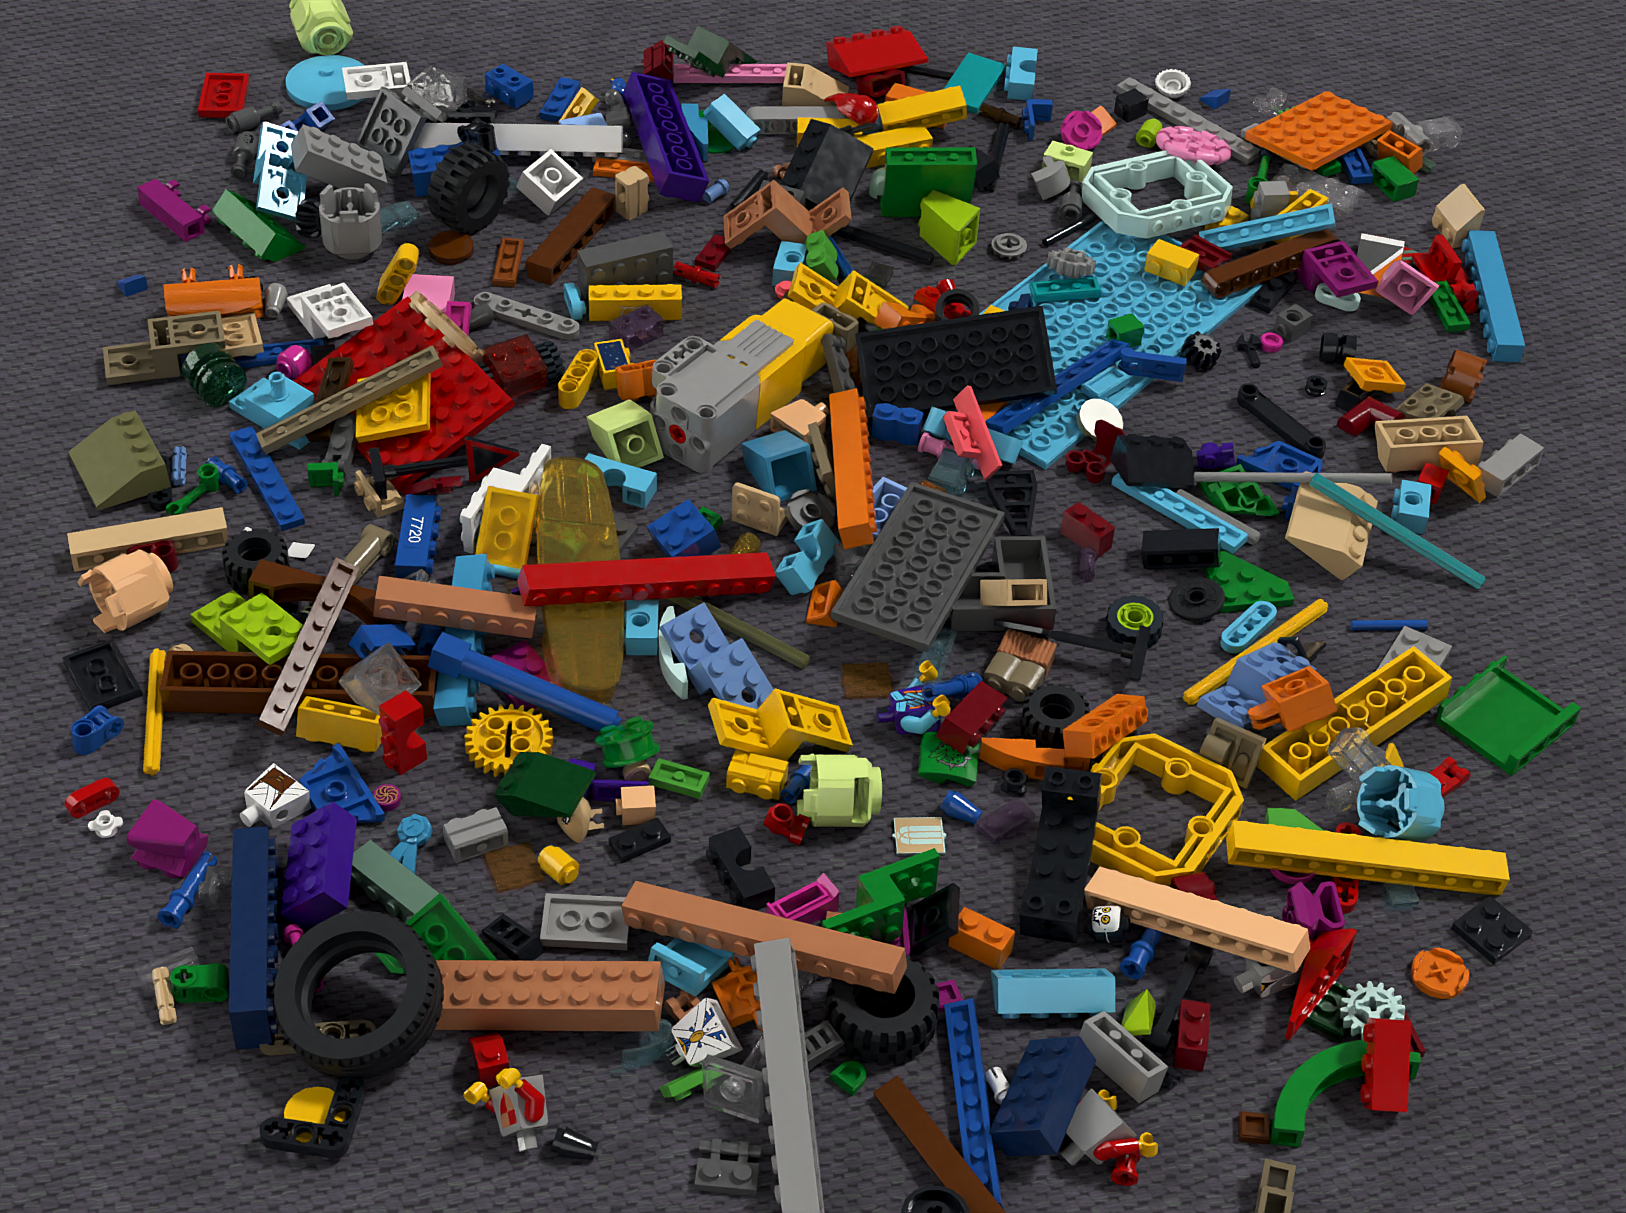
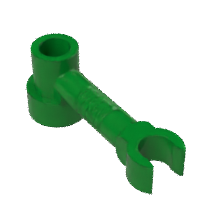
(208, 478)

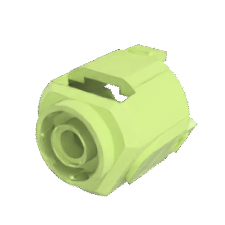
(321, 25)
(841, 791)

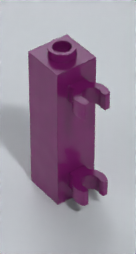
(171, 210)

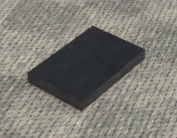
(102, 676)

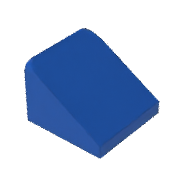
(1216, 98)
(133, 284)

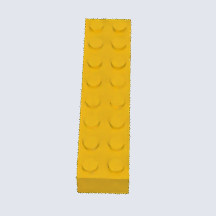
(1376, 704)

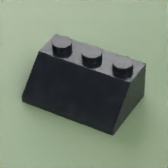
(1153, 461)

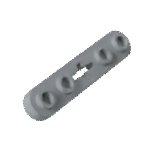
(538, 320)

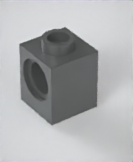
(1293, 323)

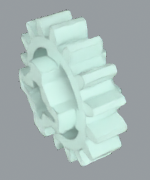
(1369, 1003)

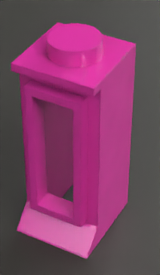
(807, 903)

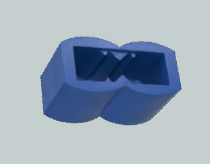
(897, 424)

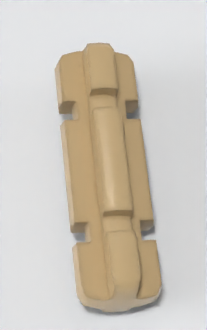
(164, 995)

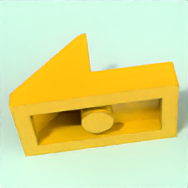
(581, 105)

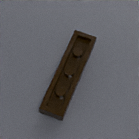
(334, 380)

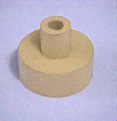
(637, 772)

